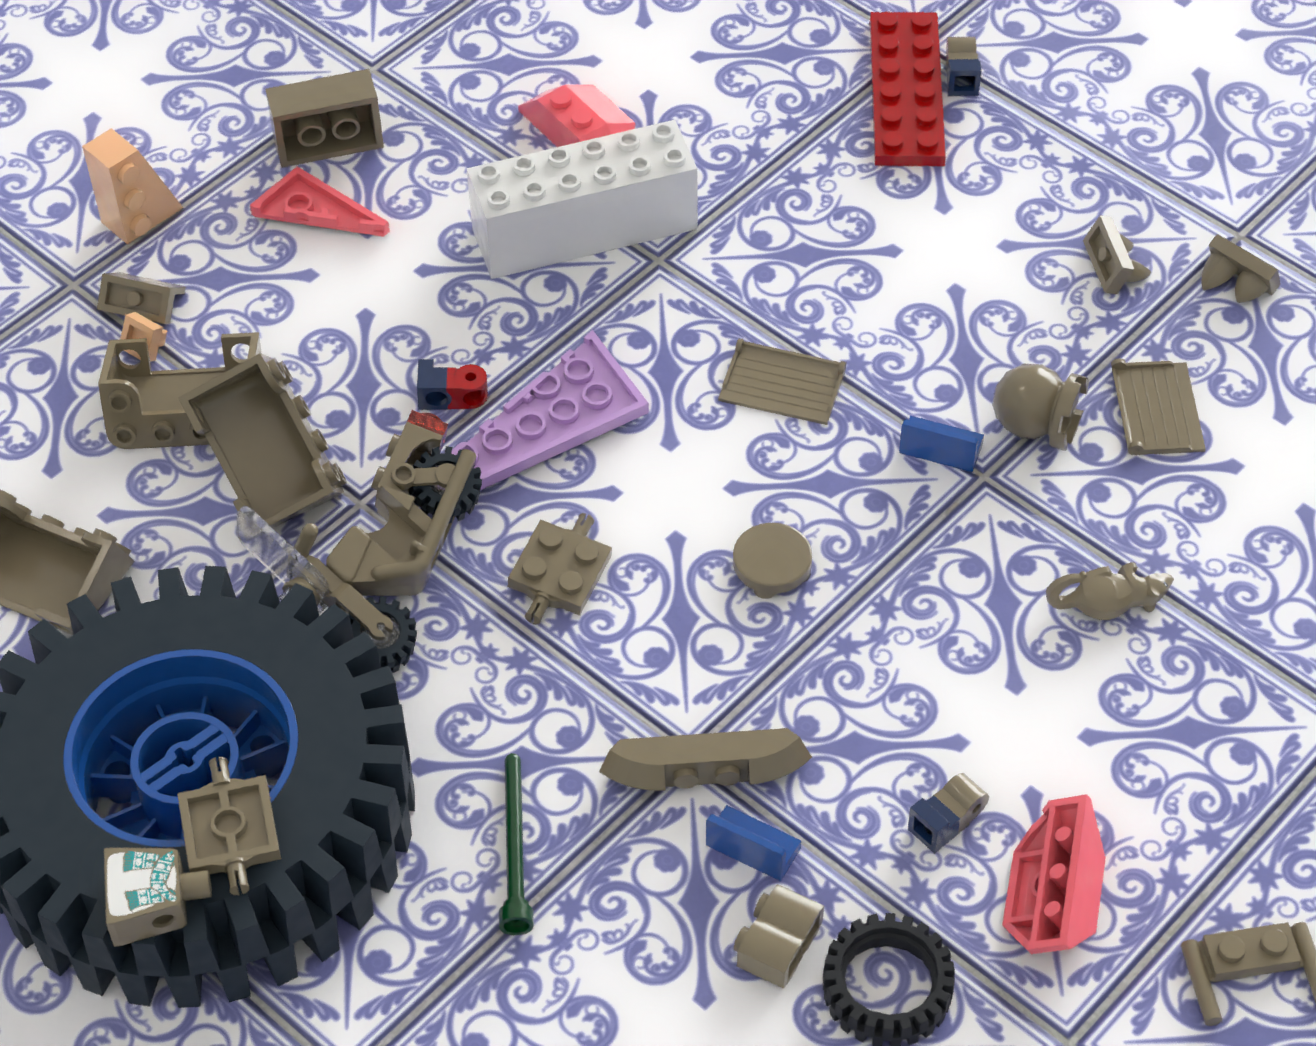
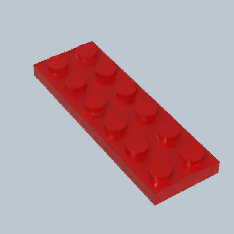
(906, 89)

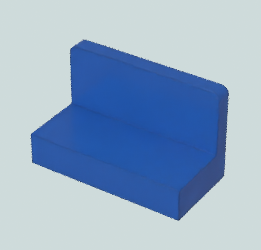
(940, 443)
(752, 842)

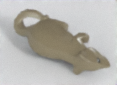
(1109, 594)

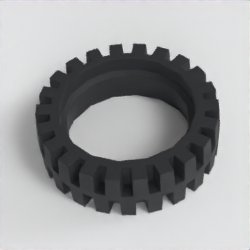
(898, 935)

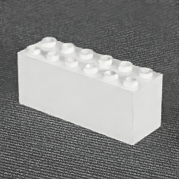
(583, 198)

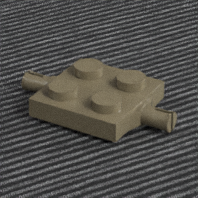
(559, 567)
(229, 825)

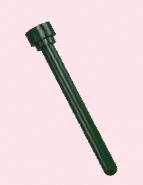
(516, 914)

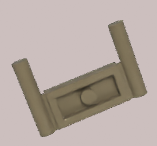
(1246, 955)

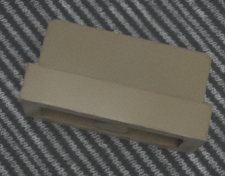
(130, 293)

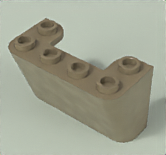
(144, 404)
(264, 440)
(52, 566)

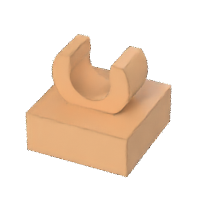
(138, 327)

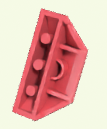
(575, 114)
(1056, 878)

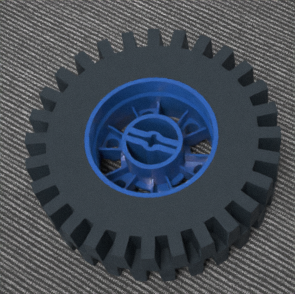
(138, 715)

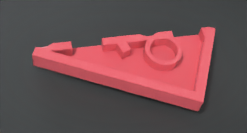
(311, 202)

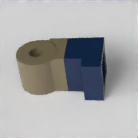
(962, 62)
(947, 812)

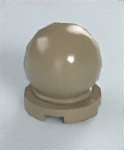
(1037, 403)

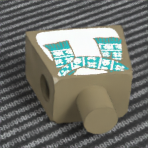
(148, 892)

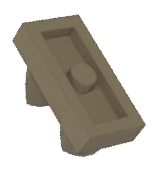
(1110, 256)
(1229, 259)

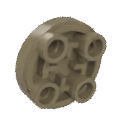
(772, 559)

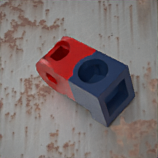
(450, 386)

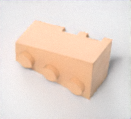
(126, 187)

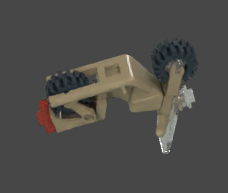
(388, 560)

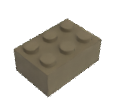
(325, 118)

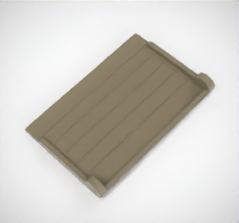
(782, 382)
(1157, 407)

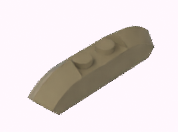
(705, 759)

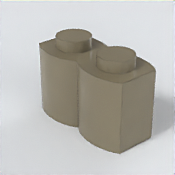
(779, 935)

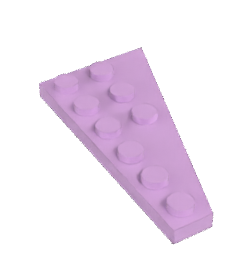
(557, 412)

